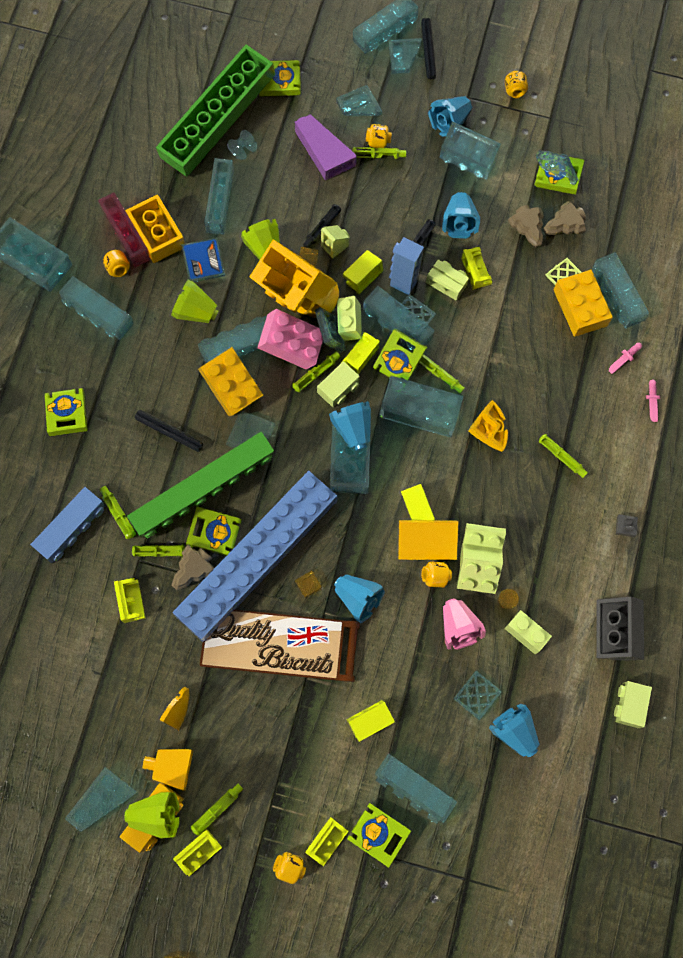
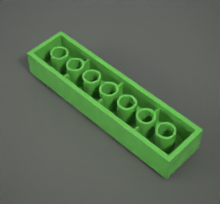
(216, 110)
(200, 485)

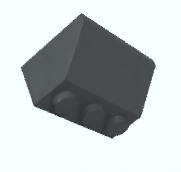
(620, 629)

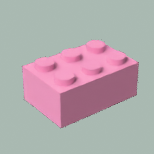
(291, 339)

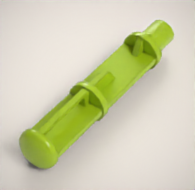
(379, 152)
(315, 372)
(440, 373)
(562, 455)
(117, 513)
(163, 550)
(213, 813)

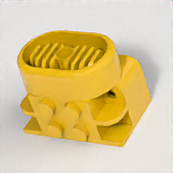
(294, 281)

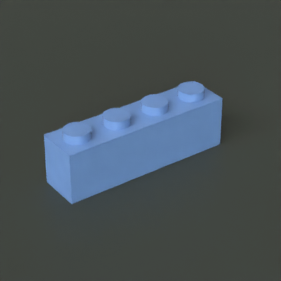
(405, 265)
(68, 525)

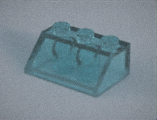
(469, 150)

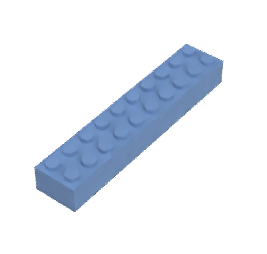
(255, 556)

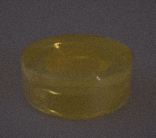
(508, 599)

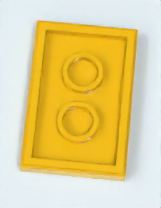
(427, 540)

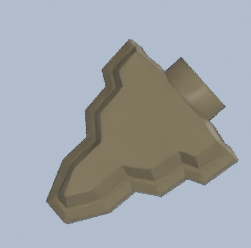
(567, 220)
(528, 223)
(193, 567)

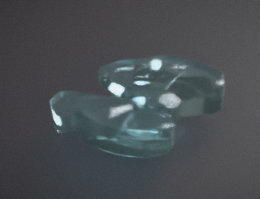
(245, 140)

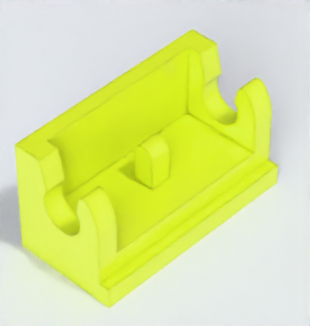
(475, 268)
(363, 271)
(362, 352)
(417, 503)
(129, 600)
(370, 720)
(326, 841)
(197, 853)

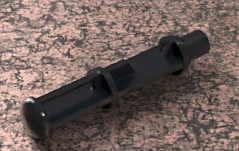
(324, 222)
(424, 232)

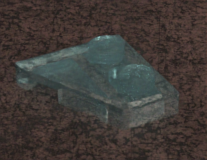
(403, 54)
(359, 103)
(557, 164)

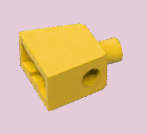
(170, 766)

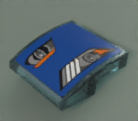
(203, 260)

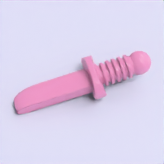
(627, 355)
(653, 400)

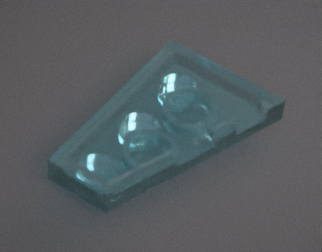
(101, 798)

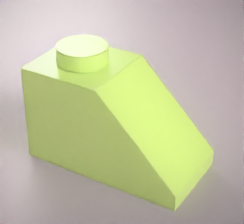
(334, 240)

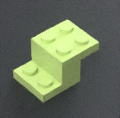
(481, 558)

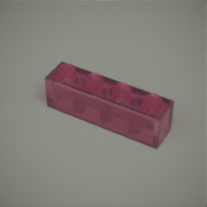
(124, 229)

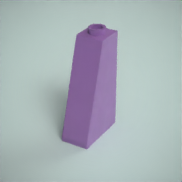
(324, 148)

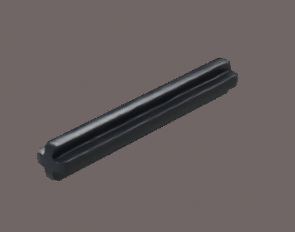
(428, 48)
(168, 430)

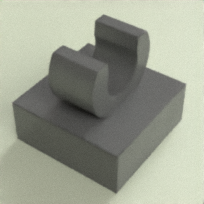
(626, 525)

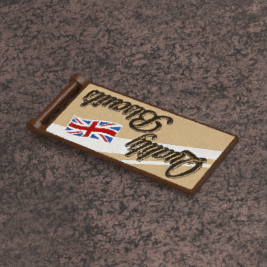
(281, 645)

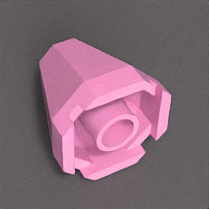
(460, 625)

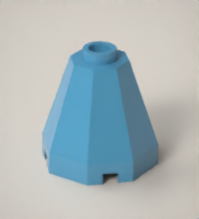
(448, 111)
(460, 217)
(353, 424)
(359, 595)
(517, 730)

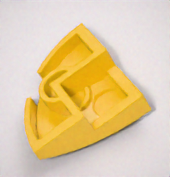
(490, 427)
(177, 709)

